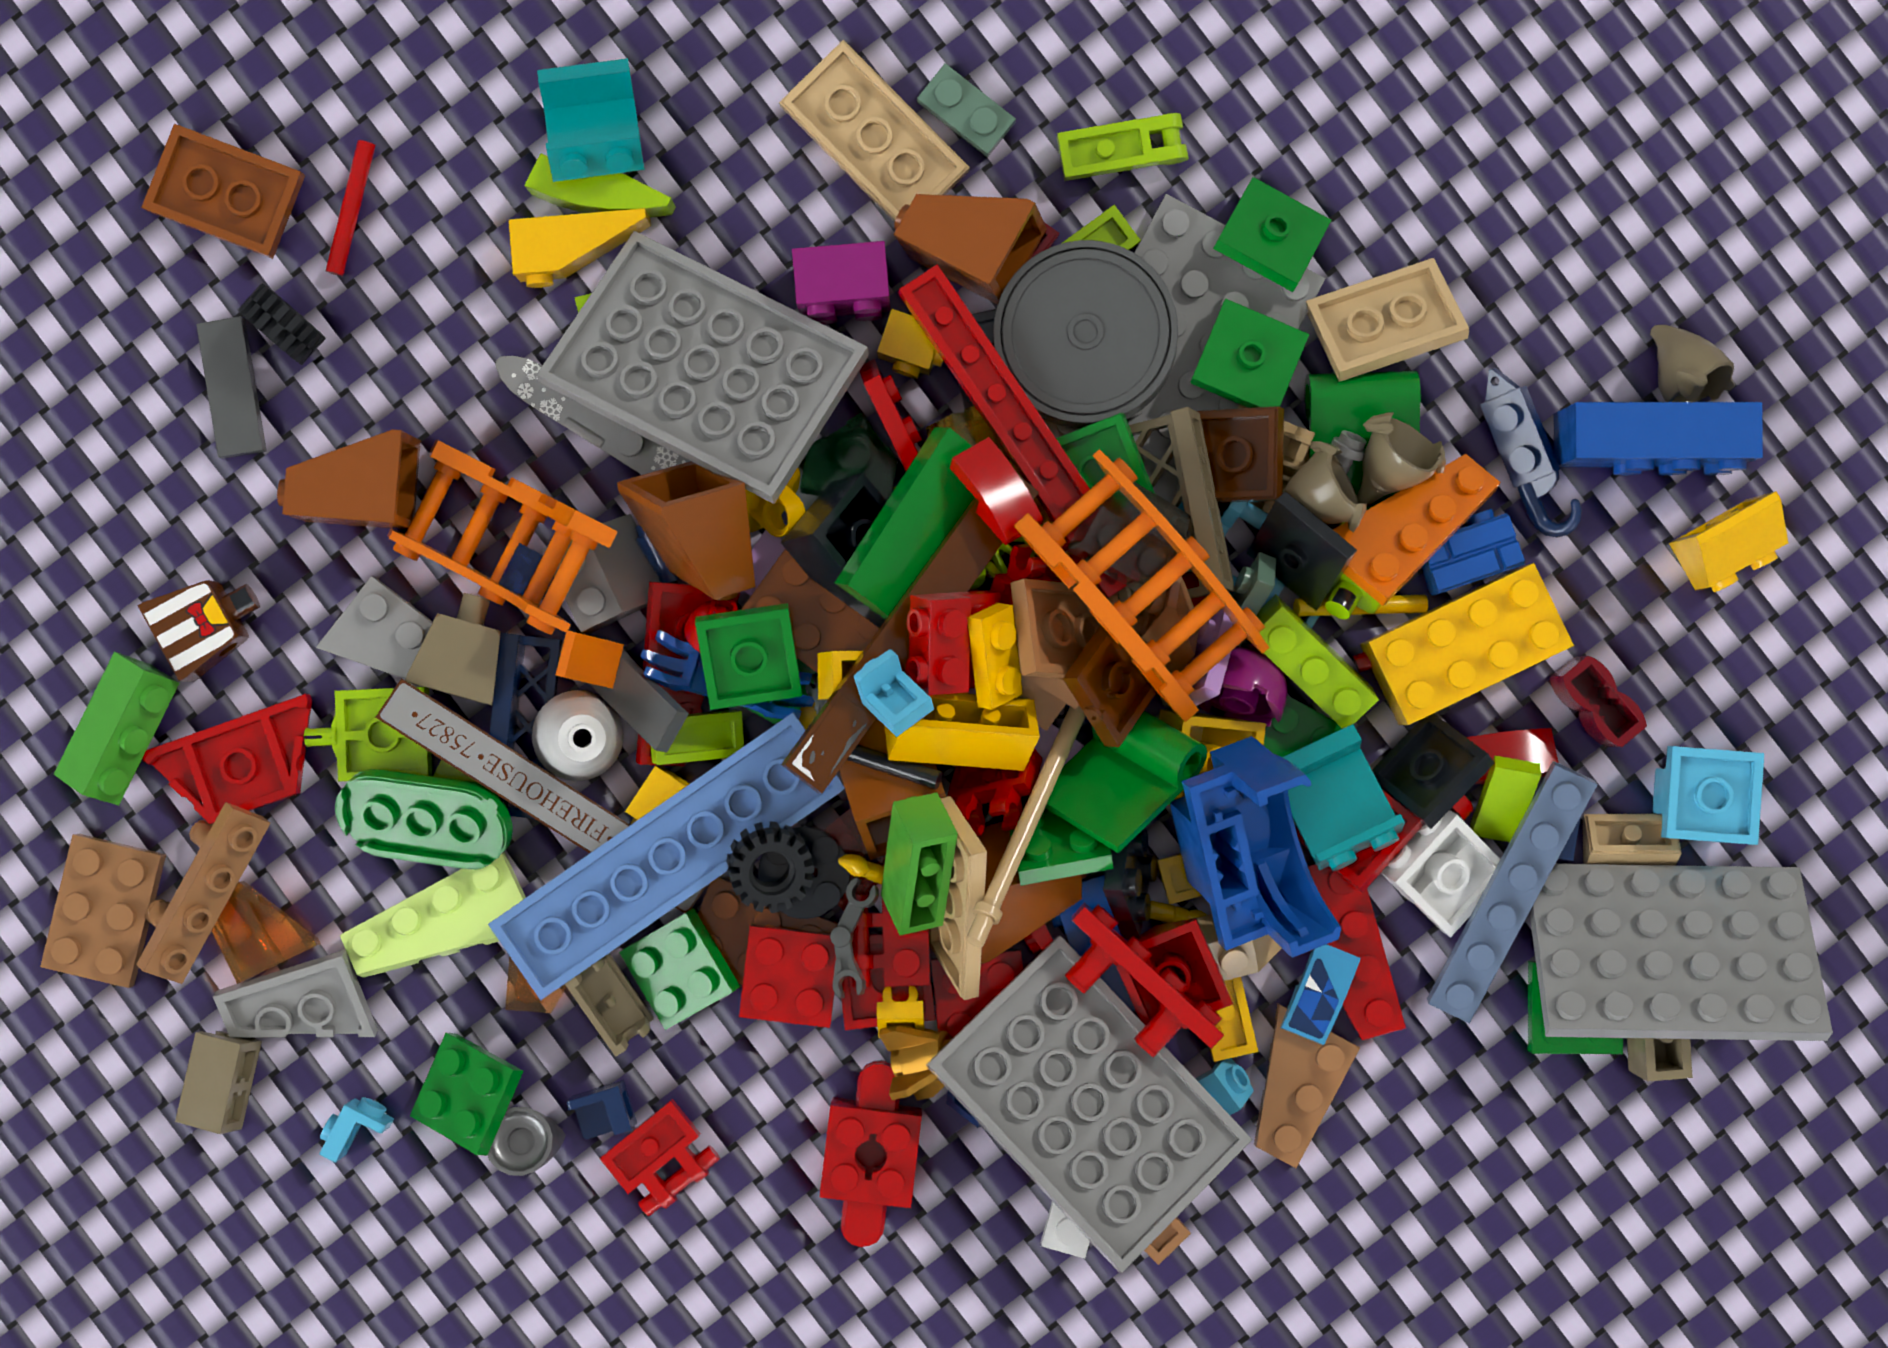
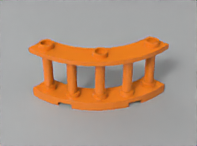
(535, 508)
(1120, 617)

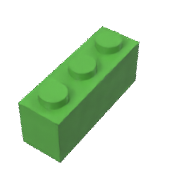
(116, 729)
(918, 863)

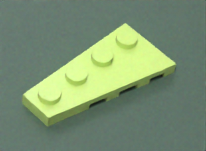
(435, 920)

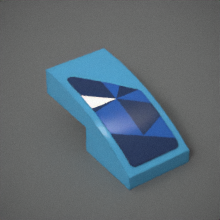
(1320, 993)

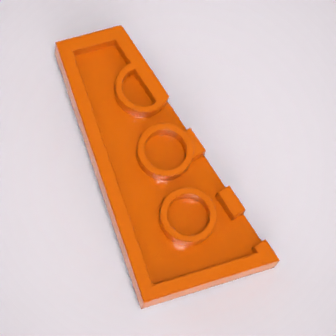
(1413, 525)

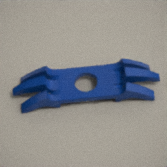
(694, 680)

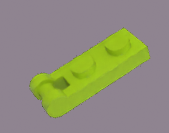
(1121, 146)

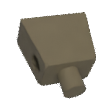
(459, 654)

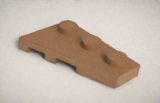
(1299, 1089)

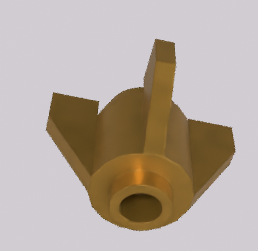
(909, 1054)

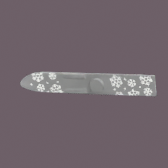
(616, 440)

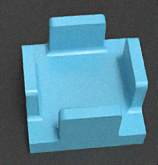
(1710, 795)

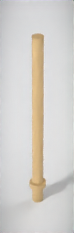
(988, 910)

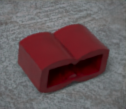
(1603, 711)

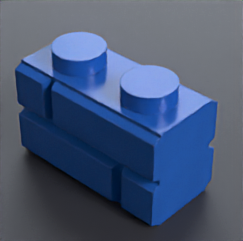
(1474, 553)

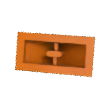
(589, 659)

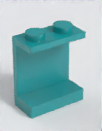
(590, 120)
(1343, 805)

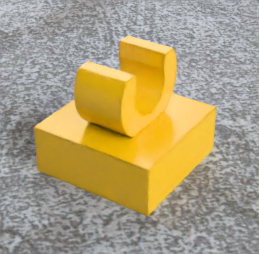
(905, 1013)

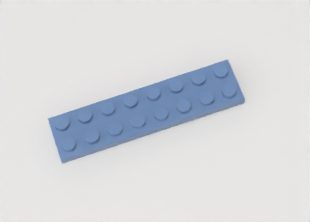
(655, 861)

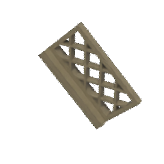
(1195, 489)

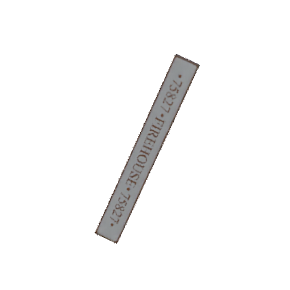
(503, 770)

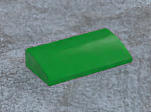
(909, 526)

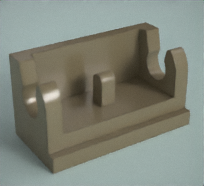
(611, 1003)
(218, 1082)

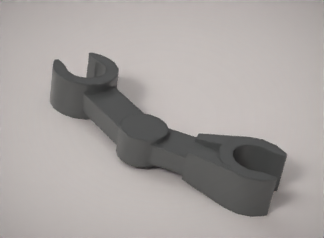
(843, 936)

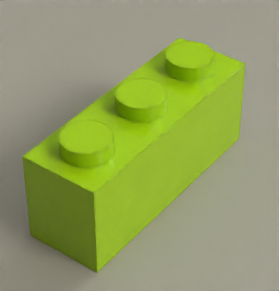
(1314, 664)

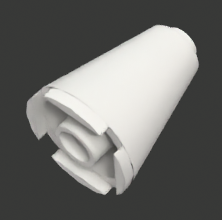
(555, 730)

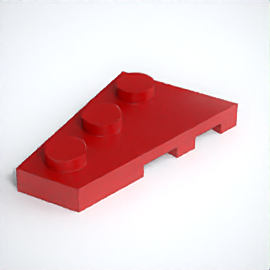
(884, 396)

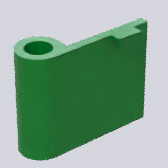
(1350, 403)
(1123, 788)

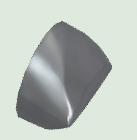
(525, 1141)

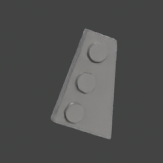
(378, 630)
(302, 999)

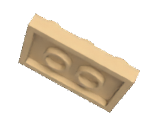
(1387, 319)

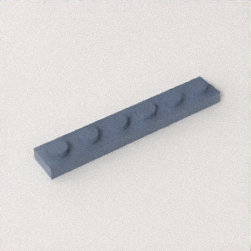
(1511, 891)

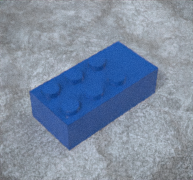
(1659, 435)

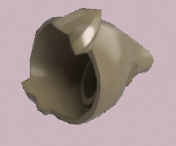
(1690, 366)
(1396, 458)
(1326, 489)

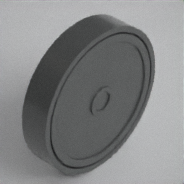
(1087, 332)

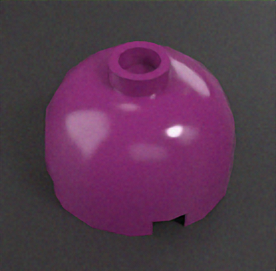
(1251, 687)

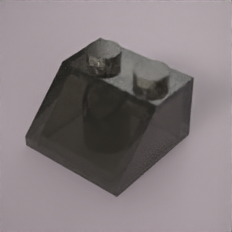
(1146, 555)

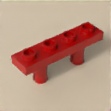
(1176, 1008)

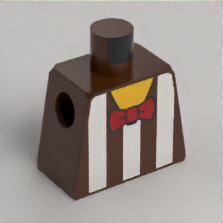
(199, 625)

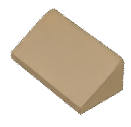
(1627, 840)

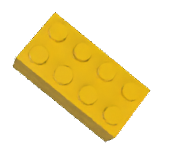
(1466, 644)

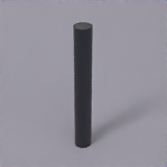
(905, 770)

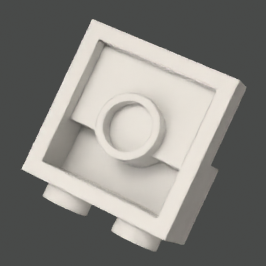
(1443, 871)

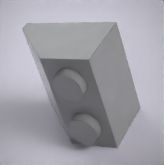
(611, 580)

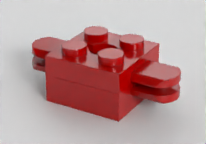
(870, 1154)

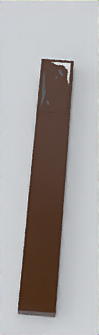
(843, 717)

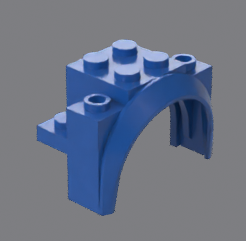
(1246, 851)

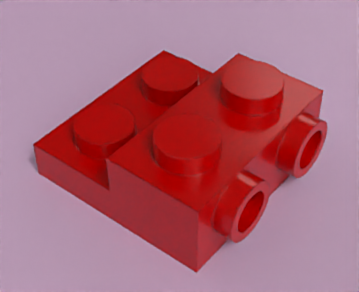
(940, 639)

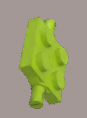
(365, 741)

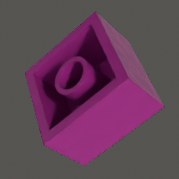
(842, 281)

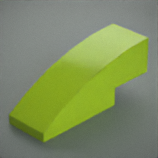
(597, 193)

